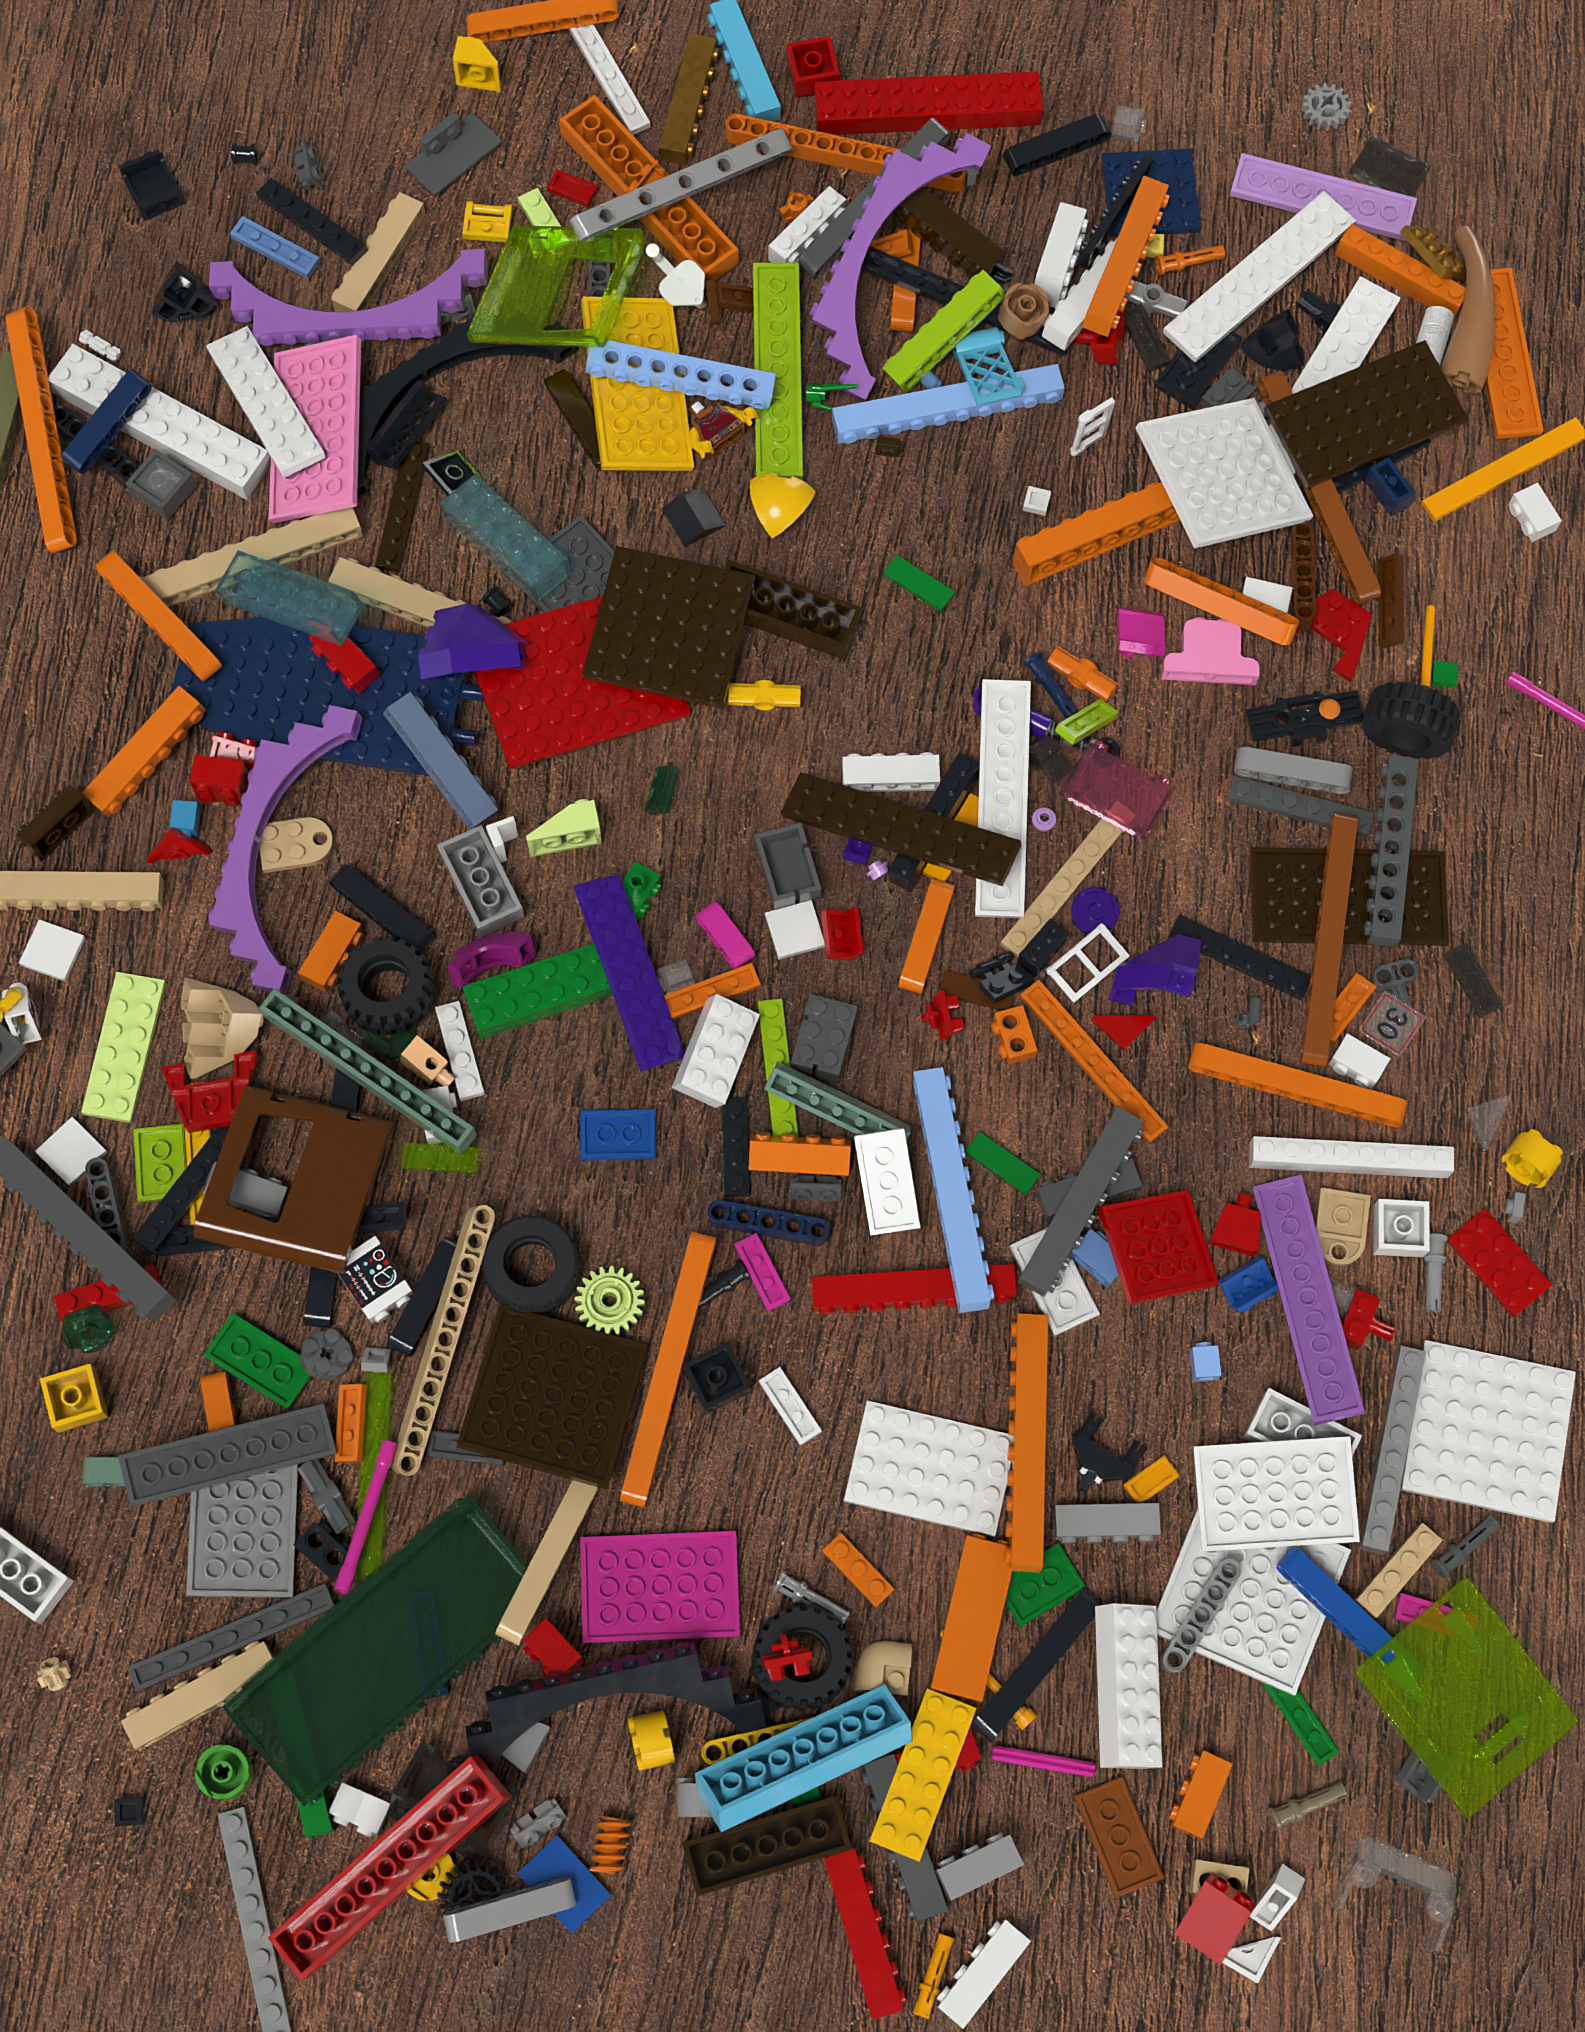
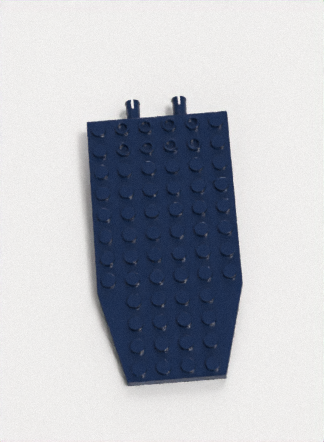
(277, 680)

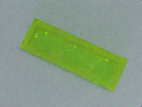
(439, 1158)

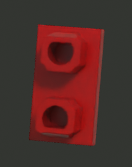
(939, 1015)
(798, 1657)

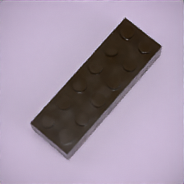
(948, 232)
(800, 613)
(766, 1846)

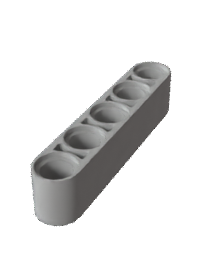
(1293, 770)
(1206, 1604)
(509, 1909)

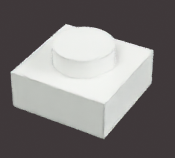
(1036, 500)

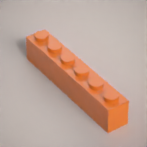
(1399, 270)
(144, 751)

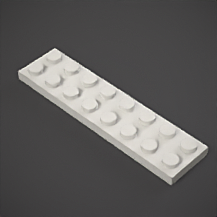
(265, 402)

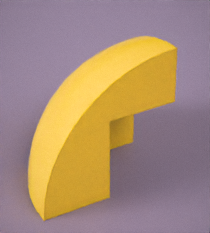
(779, 500)

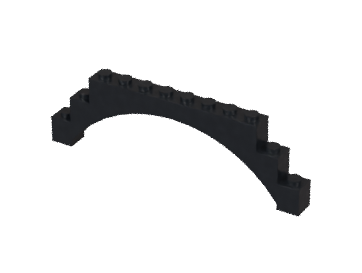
(446, 352)
(660, 1671)

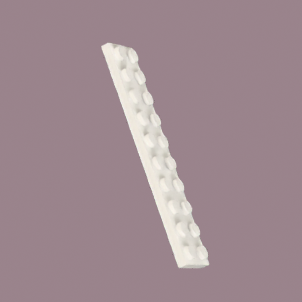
(1259, 276)
(1347, 339)
(1004, 788)

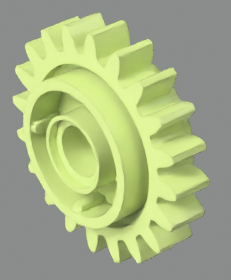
(609, 1285)

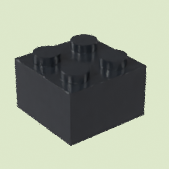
(716, 1378)

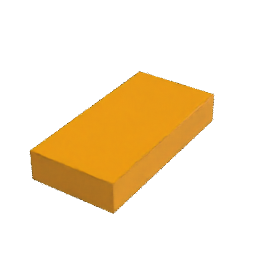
(1151, 1480)

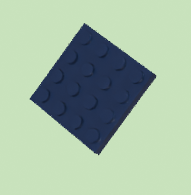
(1168, 167)

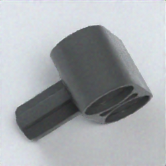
(1396, 981)

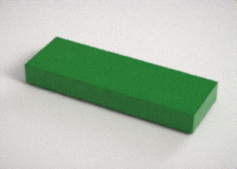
(919, 583)
(1002, 1163)

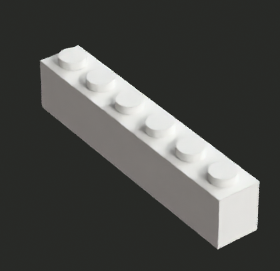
(1070, 313)

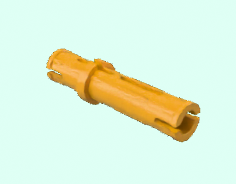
(933, 1976)

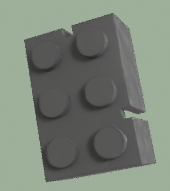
(784, 868)
(824, 1037)

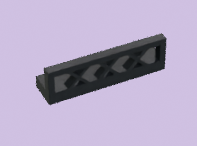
(401, 425)

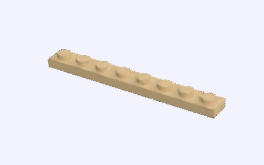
(1062, 886)

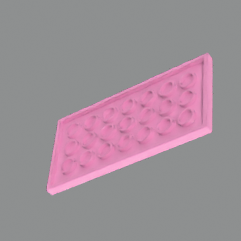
(326, 391)

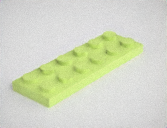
(123, 1047)

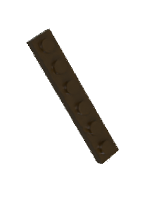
(401, 509)

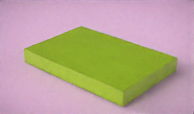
(158, 1160)

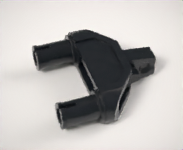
(1097, 1463)

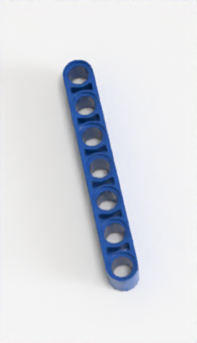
(1334, 1603)

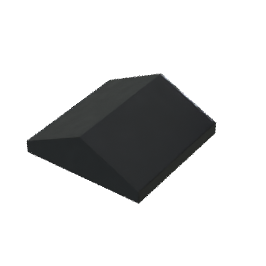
(450, 470)
(693, 516)

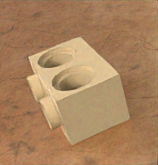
(1226, 1871)

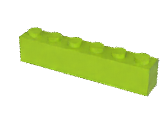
(944, 331)

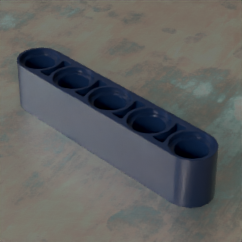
(107, 421)
(758, 1214)

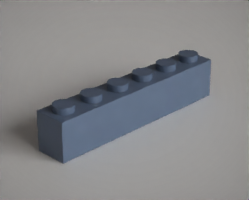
(440, 760)

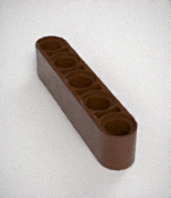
(1306, 566)

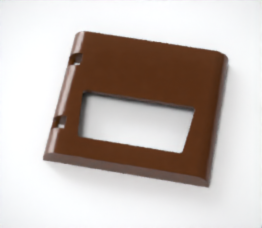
(326, 1191)

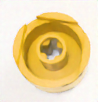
(1532, 1158)
(651, 1740)

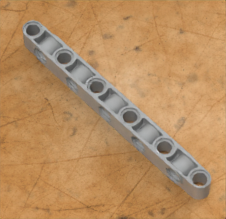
(668, 190)

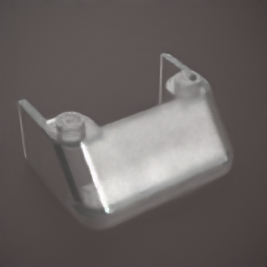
(1373, 1856)

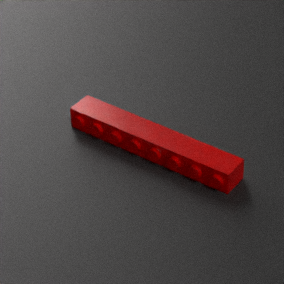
(901, 1289)

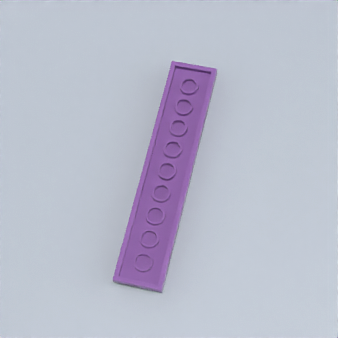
(1308, 1300)

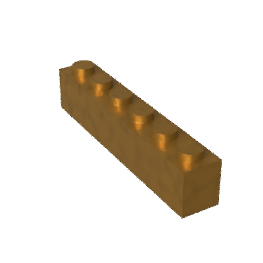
(688, 98)

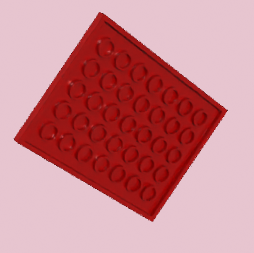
(548, 703)

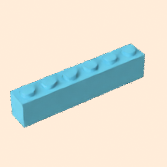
(744, 60)

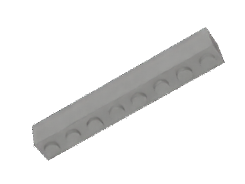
(1391, 1450)

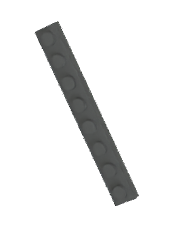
(230, 1637)

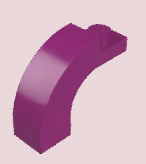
(488, 952)

